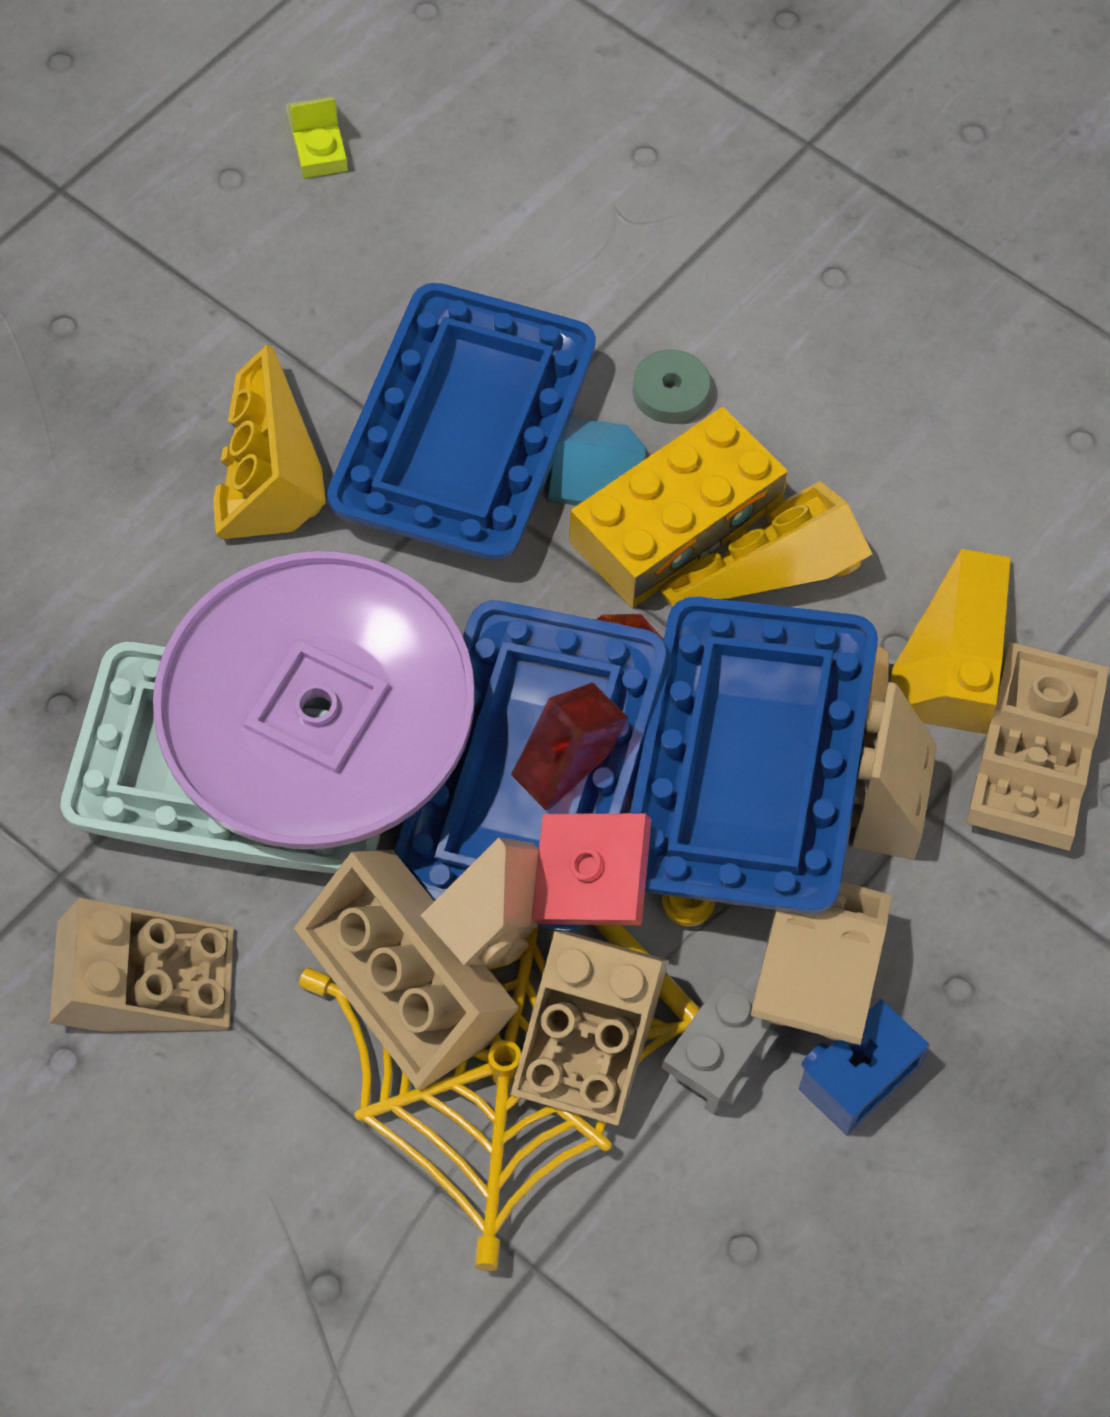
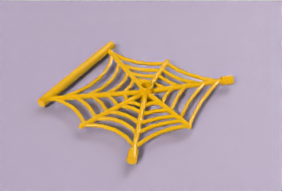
(501, 1050)

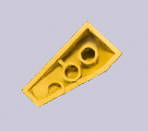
(271, 462)

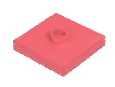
(591, 869)

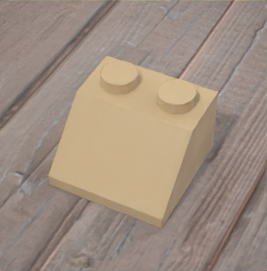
(489, 905)

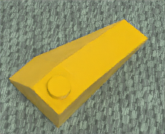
(801, 543)
(957, 647)

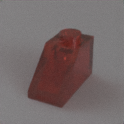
(568, 743)

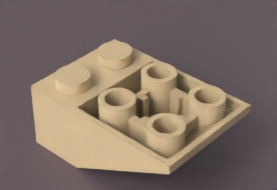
(893, 778)
(824, 965)
(140, 970)
(589, 1026)

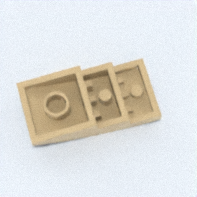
(1039, 746)

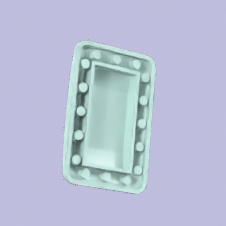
(128, 793)

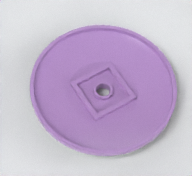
(302, 631)

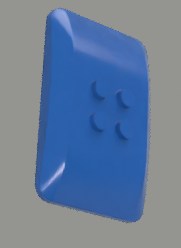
(463, 421)
(517, 664)
(755, 753)

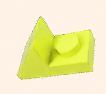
(317, 136)

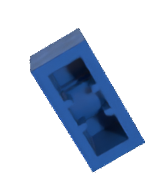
(852, 1093)

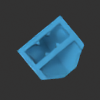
(591, 458)

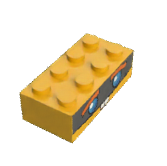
(677, 506)

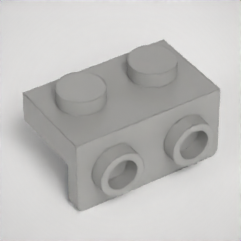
(721, 1045)

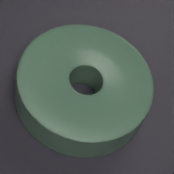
(669, 404)

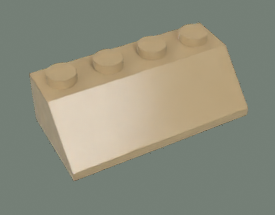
(399, 971)

